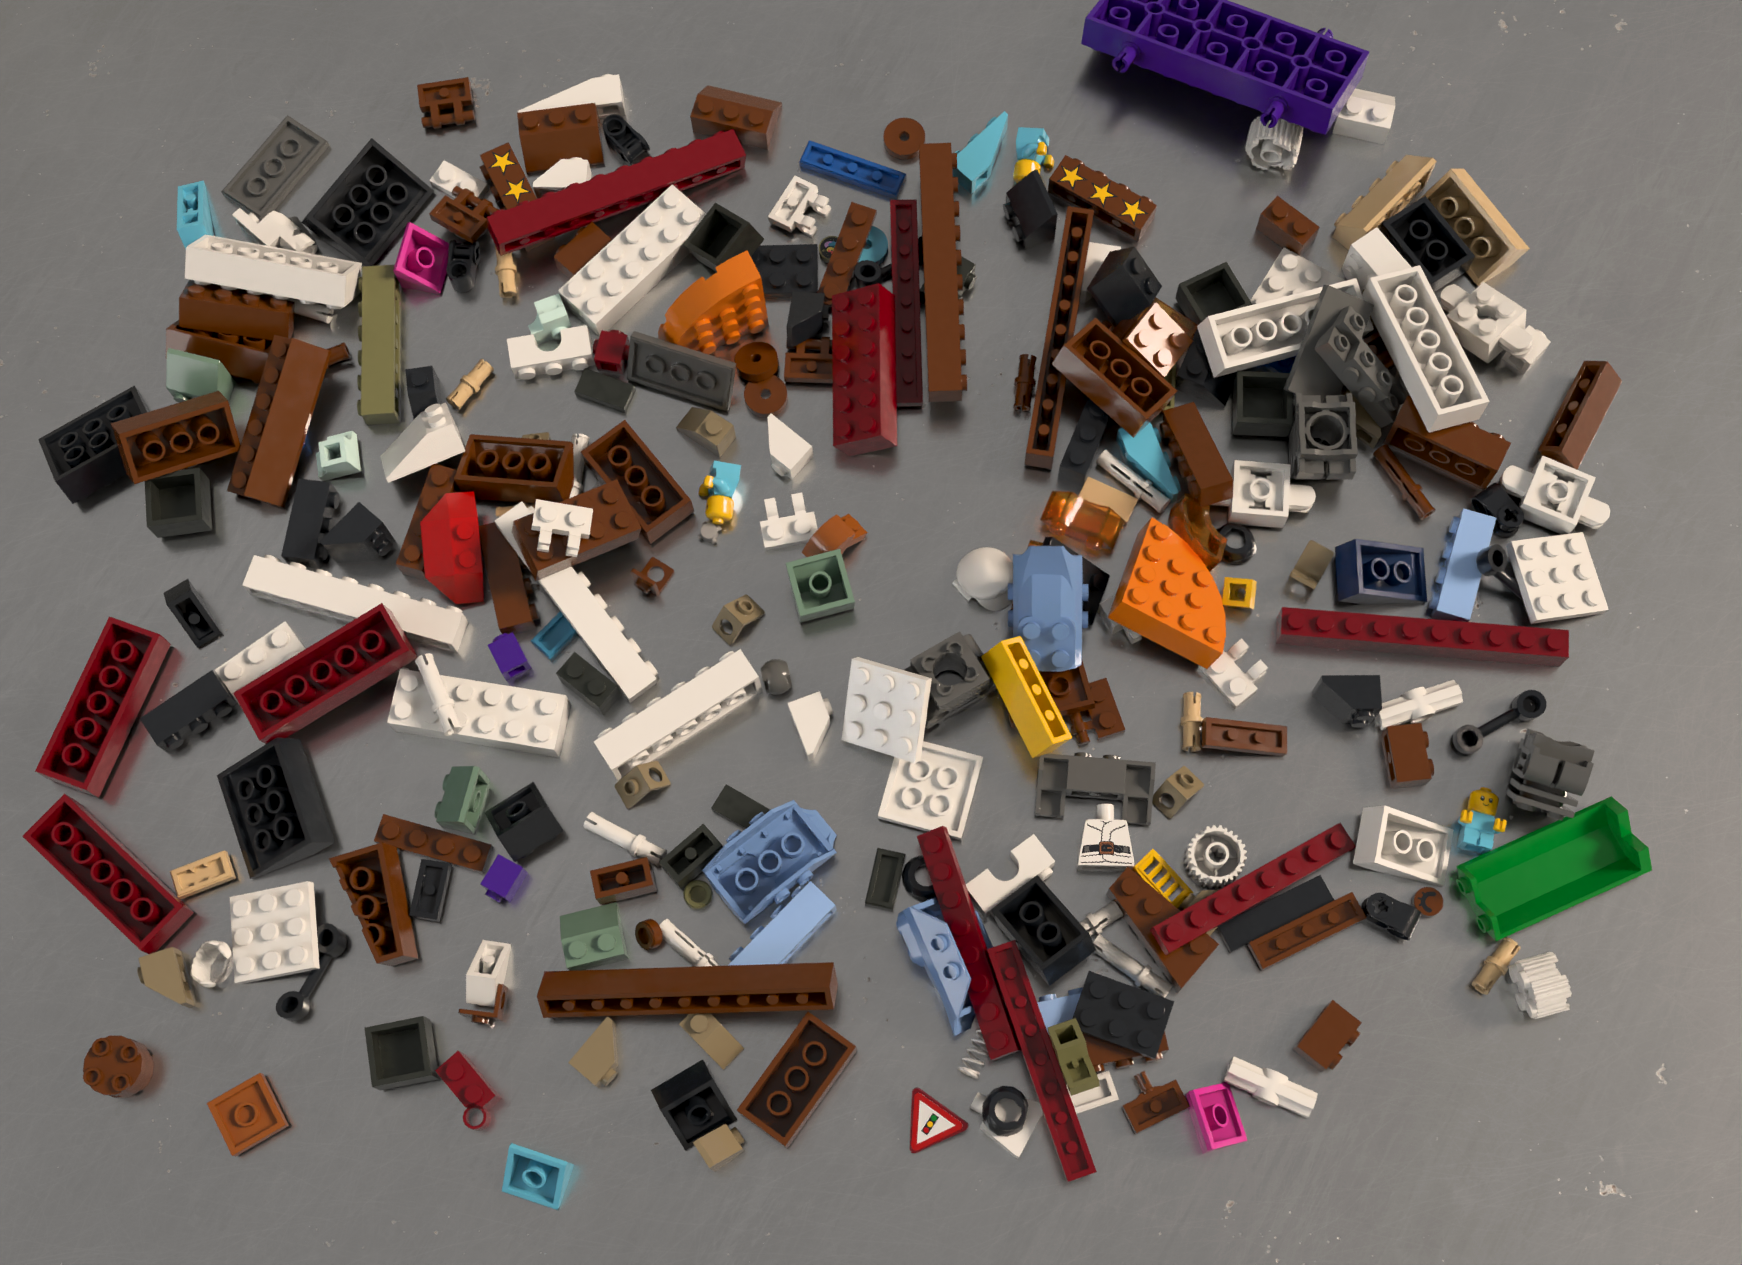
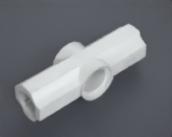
(1419, 704)
(1270, 1087)

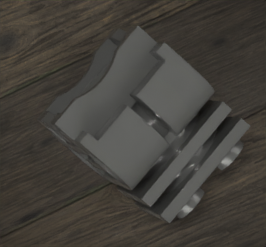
(1330, 421)
(956, 654)
(1549, 772)

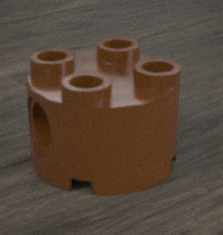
(118, 1066)

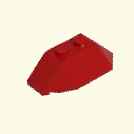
(454, 548)

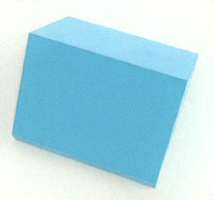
(536, 1176)

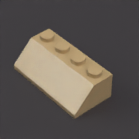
(1385, 198)
(1477, 224)

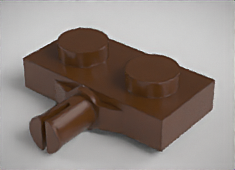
(1154, 1103)

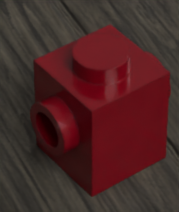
(611, 351)

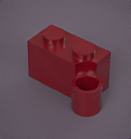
(469, 1088)

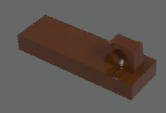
(1244, 736)

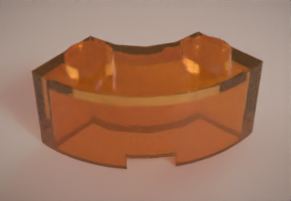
(1082, 520)
(1195, 527)

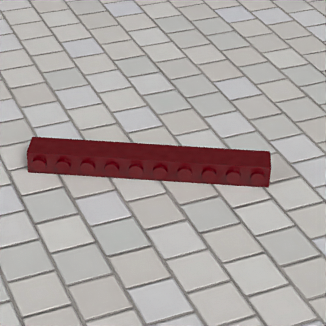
(615, 192)
(1422, 637)

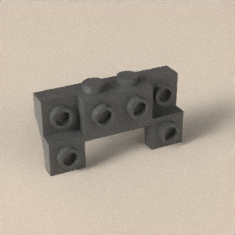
(1360, 369)
(1095, 778)

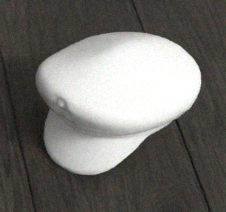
(986, 577)

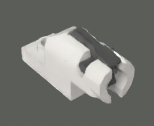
(277, 231)

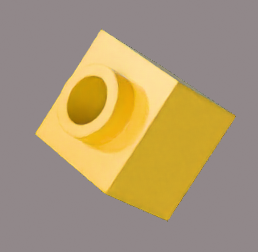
(1230, 591)

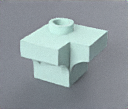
(549, 319)
(338, 456)

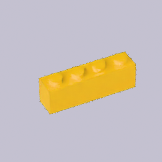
(1026, 696)

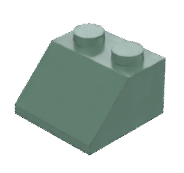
(196, 376)
(820, 585)
(462, 799)
(593, 937)

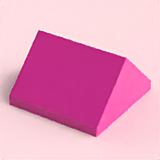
(421, 260)
(1215, 1117)

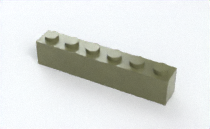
(380, 346)

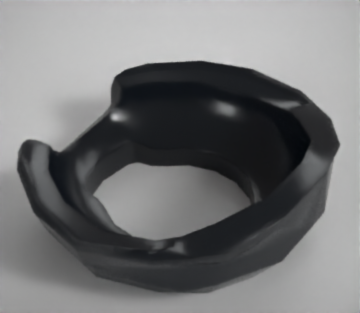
(1242, 554)
(916, 890)
(989, 1116)

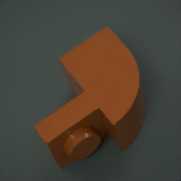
(834, 535)

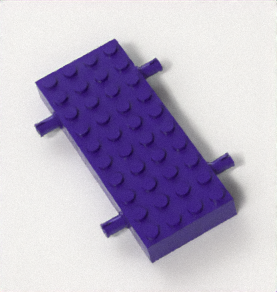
(1232, 55)

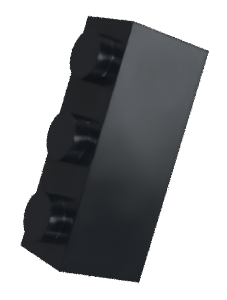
(1084, 444)
(310, 522)
(188, 711)

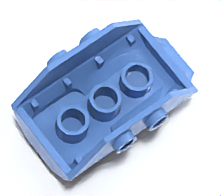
(1049, 606)
(770, 858)
(934, 948)

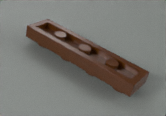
(847, 251)
(434, 843)
(1306, 931)

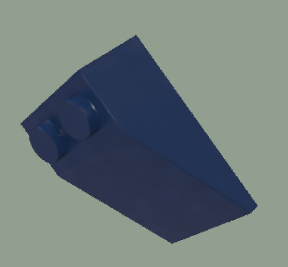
(1380, 573)

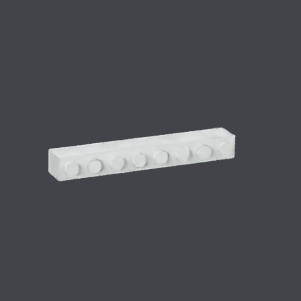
(349, 600)
(590, 620)

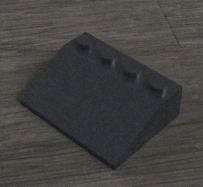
(368, 205)
(85, 450)
(275, 807)

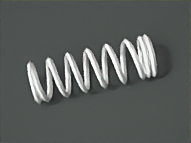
(972, 1071)

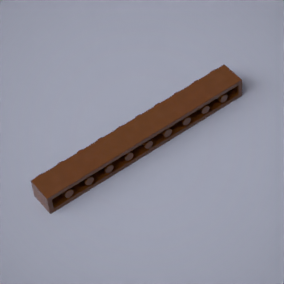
(940, 273)
(1059, 331)
(688, 990)

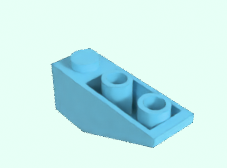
(979, 156)
(1148, 461)

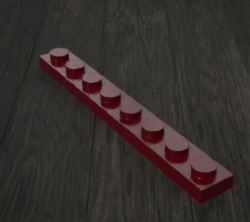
(907, 301)
(1252, 889)
(965, 929)
(1041, 1061)

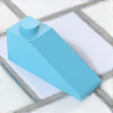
(193, 213)

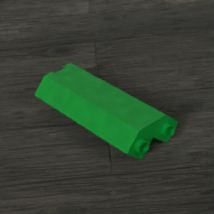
(1553, 869)

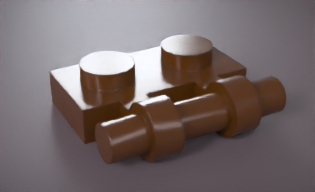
(445, 95)
(460, 219)
(809, 366)
(1104, 718)

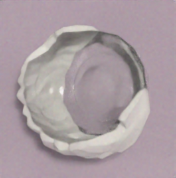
(212, 964)

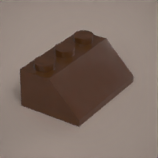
(724, 110)
(560, 134)

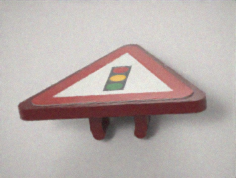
(931, 1121)

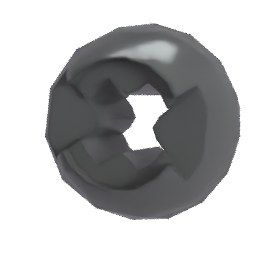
(776, 676)

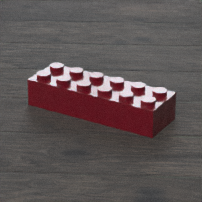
(864, 370)
(325, 674)
(103, 707)
(108, 874)

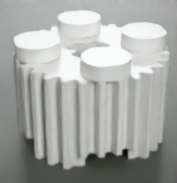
(1274, 145)
(1225, 845)
(1540, 985)

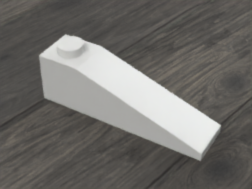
(603, 91)

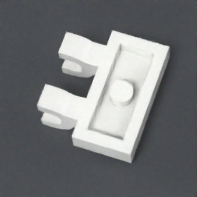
(793, 204)
(562, 520)
(787, 530)
(1230, 678)

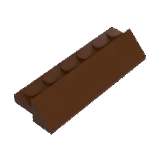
(279, 420)

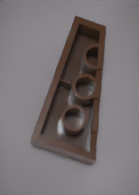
(235, 312)
(379, 900)
(1146, 908)

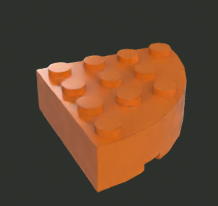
(718, 308)
(1171, 596)

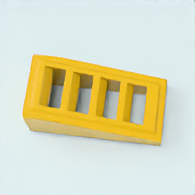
(1162, 865)

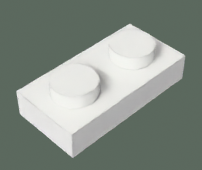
(449, 176)

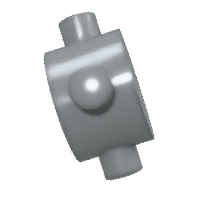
(709, 532)

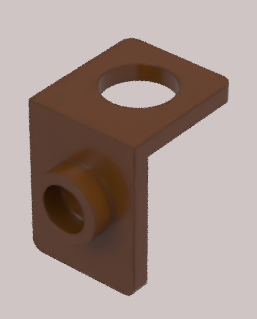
(646, 584)
(483, 1017)

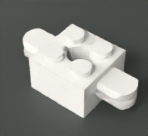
(1477, 331)
(1559, 486)
(1271, 488)

